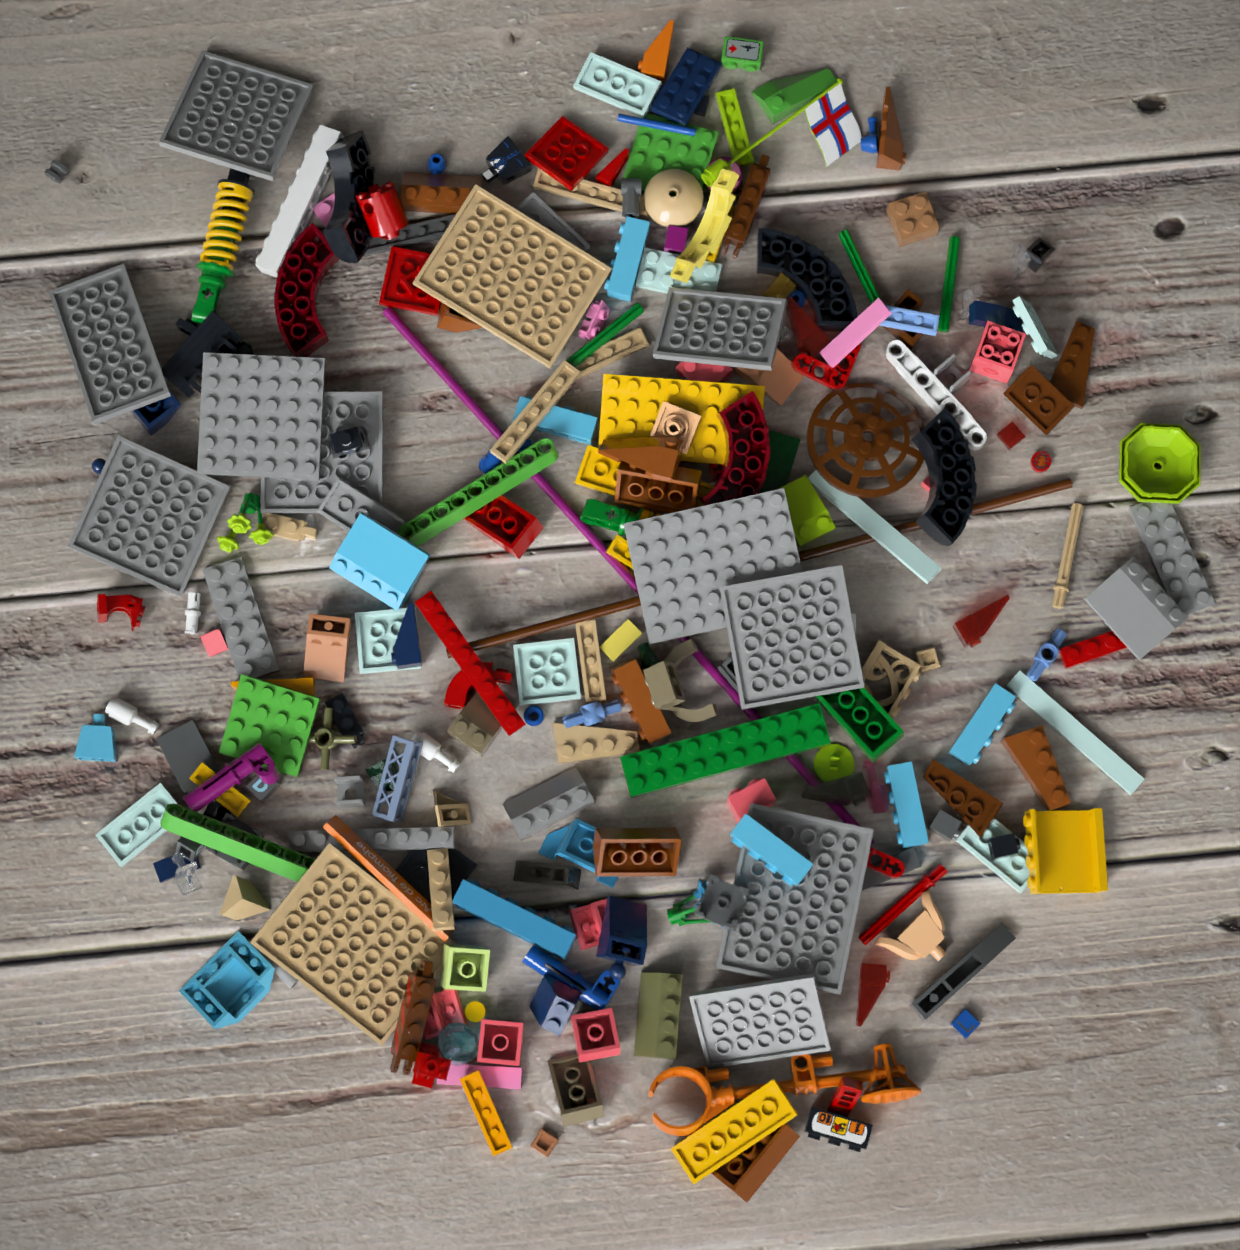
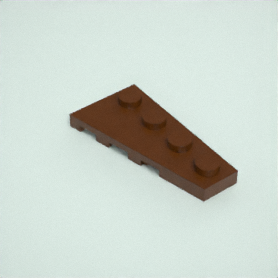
(1073, 366)
(969, 801)

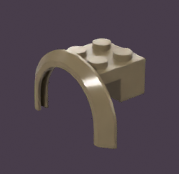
(666, 687)

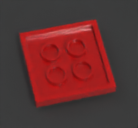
(566, 153)
(393, 294)

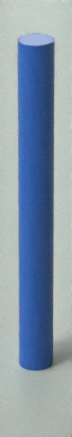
(656, 124)

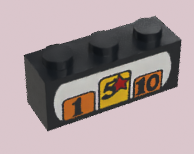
(838, 1129)

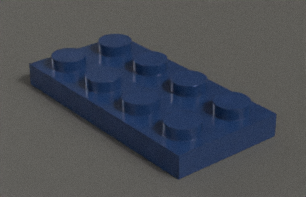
(686, 87)

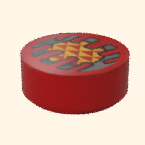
(1040, 462)

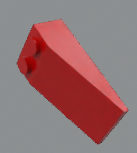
(506, 525)

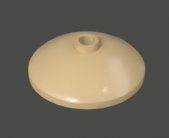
(673, 210)

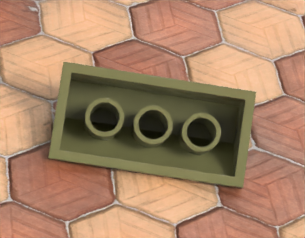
(658, 1015)

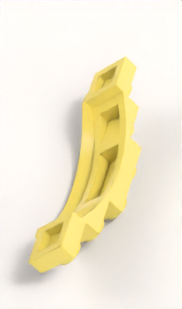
(711, 228)

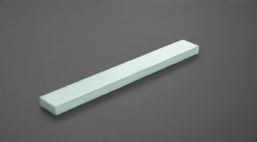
(878, 529)
(1075, 732)

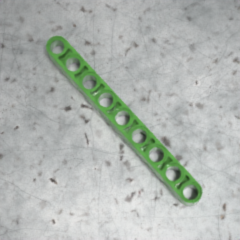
(484, 484)
(235, 842)

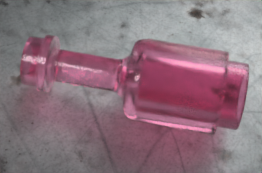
(878, 799)

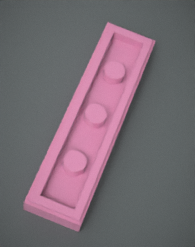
(855, 332)
(492, 1075)

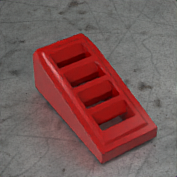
(613, 169)
(850, 1085)

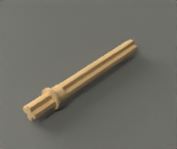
(1067, 556)

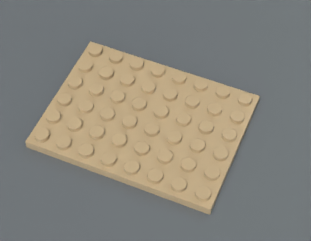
(512, 276)
(349, 942)

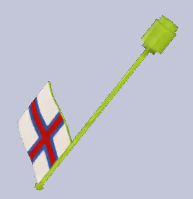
(828, 121)

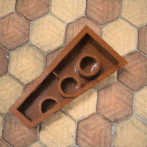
(637, 695)
(1037, 763)

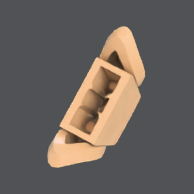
(920, 935)

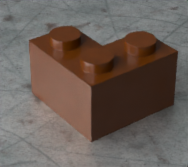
(912, 302)

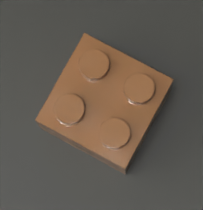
(912, 219)

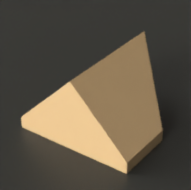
(450, 811)
(242, 900)

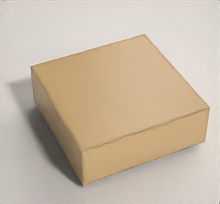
(927, 659)

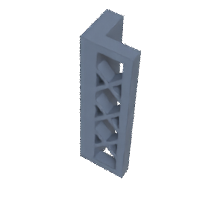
(404, 779)

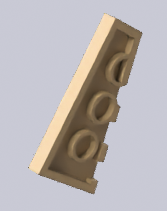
(590, 743)

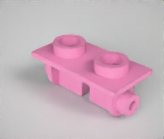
(598, 314)

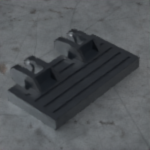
(188, 360)

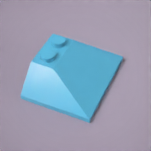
(230, 983)

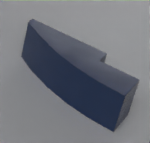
(981, 312)

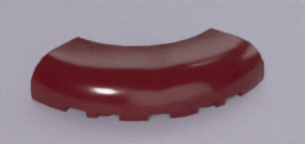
(298, 291)
(745, 451)

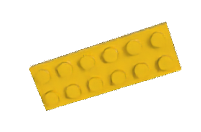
(734, 1131)

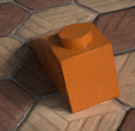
(656, 56)

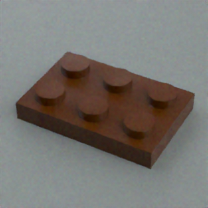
(1039, 400)

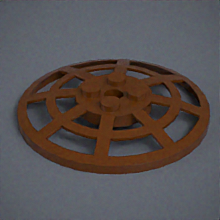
(858, 446)

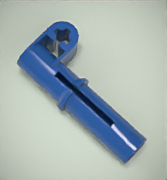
(593, 996)

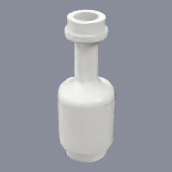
(128, 714)
(431, 750)

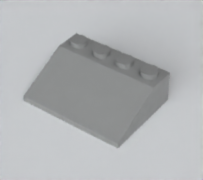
(1136, 608)

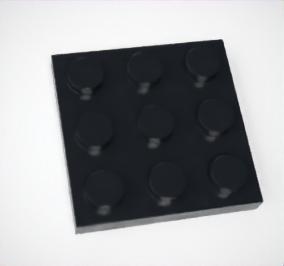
(416, 872)

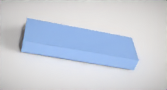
(912, 320)

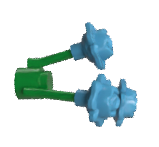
(679, 914)

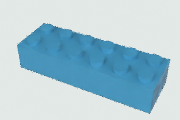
(514, 919)

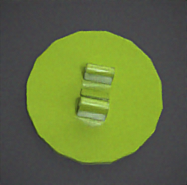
(833, 762)

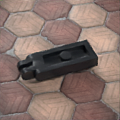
(345, 718)

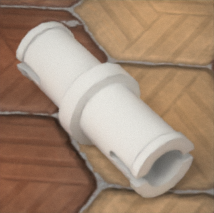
(192, 613)

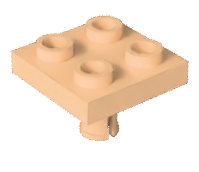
(677, 423)

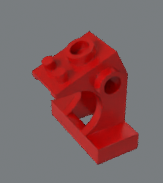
(108, 604)
(429, 1066)

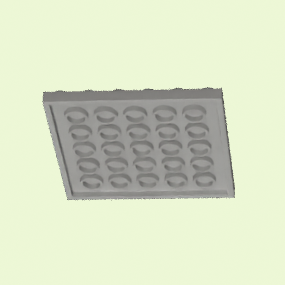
(236, 115)
(261, 416)
(358, 469)
(148, 516)
(792, 637)

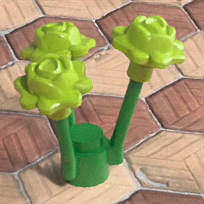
(241, 524)

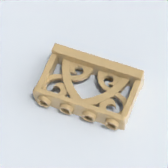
(876, 660)

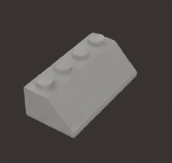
(548, 803)

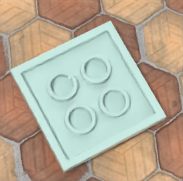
(1034, 328)
(376, 639)
(546, 672)

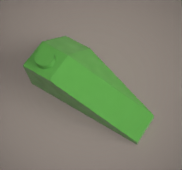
(789, 94)

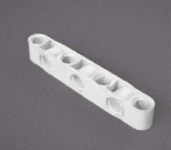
(934, 392)

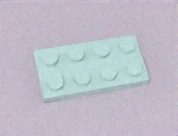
(617, 85)
(658, 265)
(136, 826)
(1010, 869)

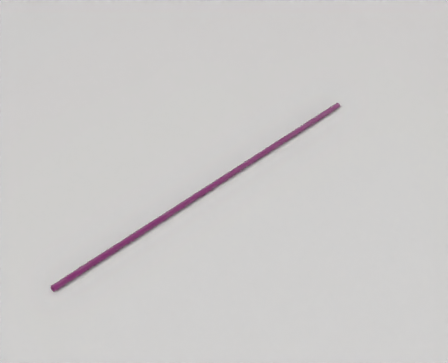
(591, 536)

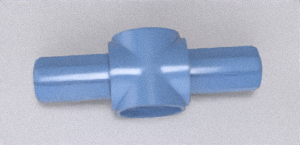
(1041, 662)
(592, 713)

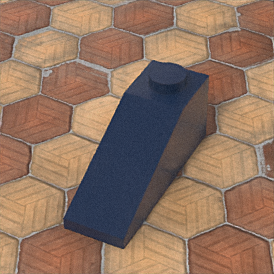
(407, 646)

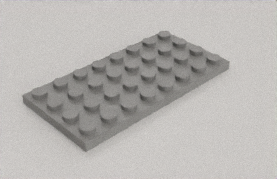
(109, 344)

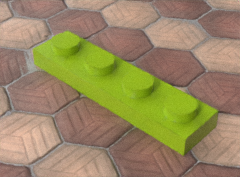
(734, 126)

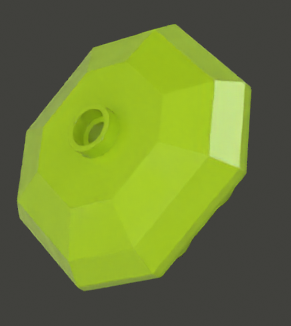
(1171, 449)

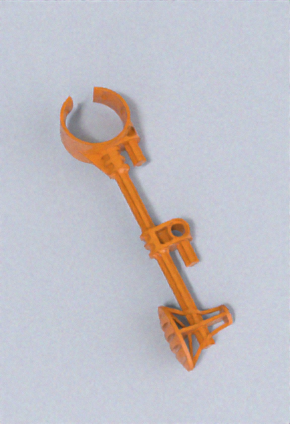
(802, 1081)

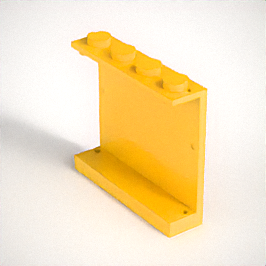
(1065, 851)

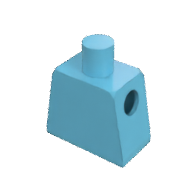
(97, 741)

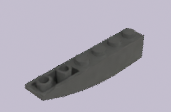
(962, 972)

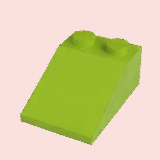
(806, 511)

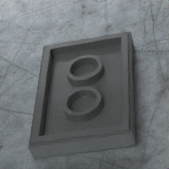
(185, 752)

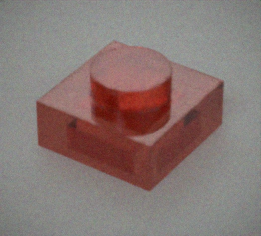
(1010, 436)

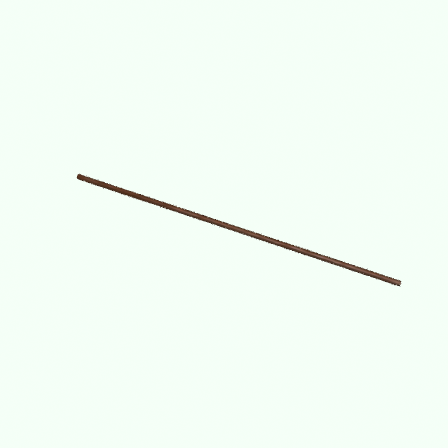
(803, 555)

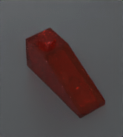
(806, 333)
(976, 625)
(871, 984)

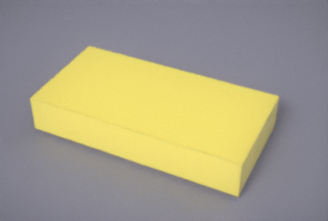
(620, 640)

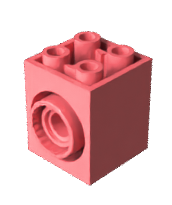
(997, 352)

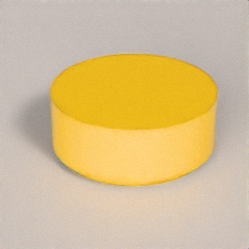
(475, 1011)

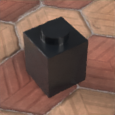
(1003, 846)

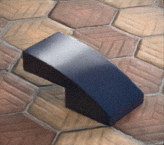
(166, 868)

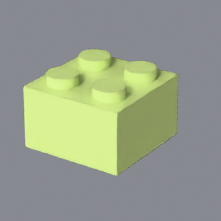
(464, 967)

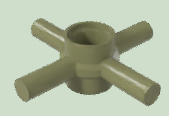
(333, 741)

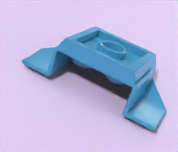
(575, 845)

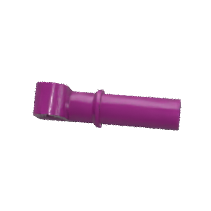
(232, 774)

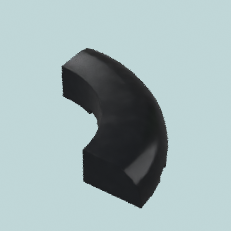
(352, 174)
(811, 273)
(950, 476)

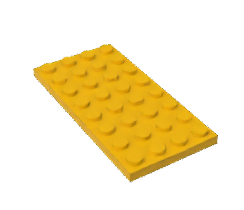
(634, 402)

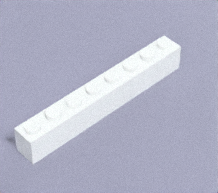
(300, 201)

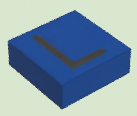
(965, 1023)

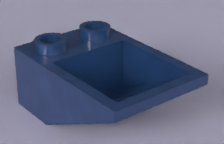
(623, 932)

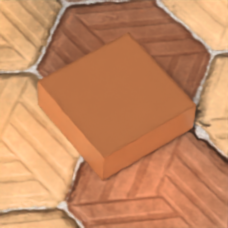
(544, 1142)

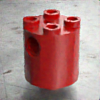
(382, 211)

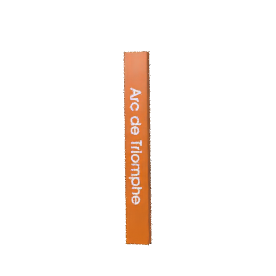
(383, 872)

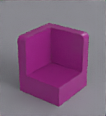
(676, 239)

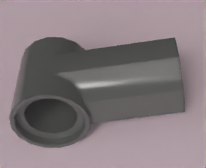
(630, 201)

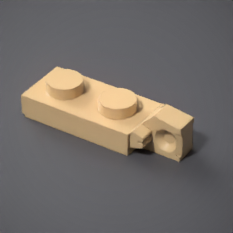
(288, 527)

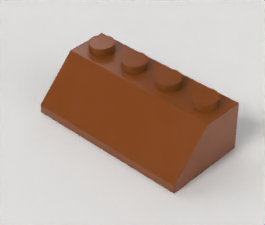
(436, 192)
(640, 490)
(636, 851)
(752, 1167)

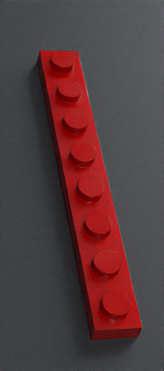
(470, 663)

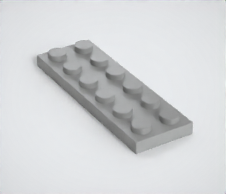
(1172, 556)
(240, 619)

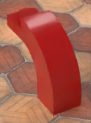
(460, 686)

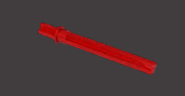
(901, 905)

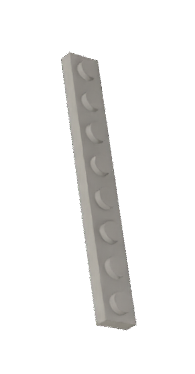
(378, 839)

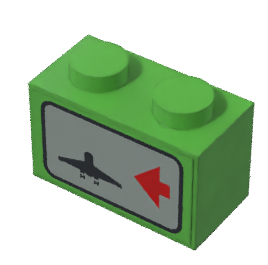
(742, 53)

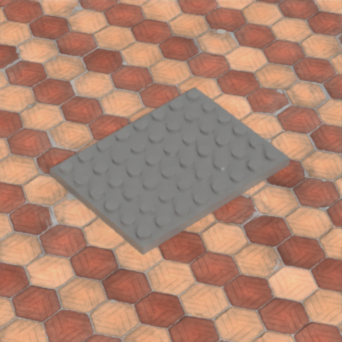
(695, 551)
(805, 925)

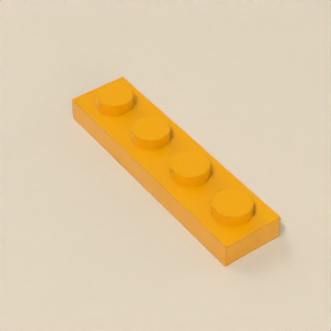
(486, 1112)

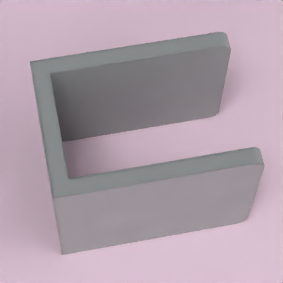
(948, 367)
(346, 783)

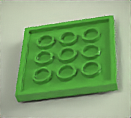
(664, 150)
(273, 717)

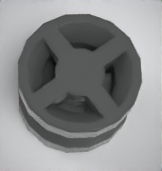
(56, 171)

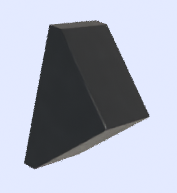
(1039, 253)

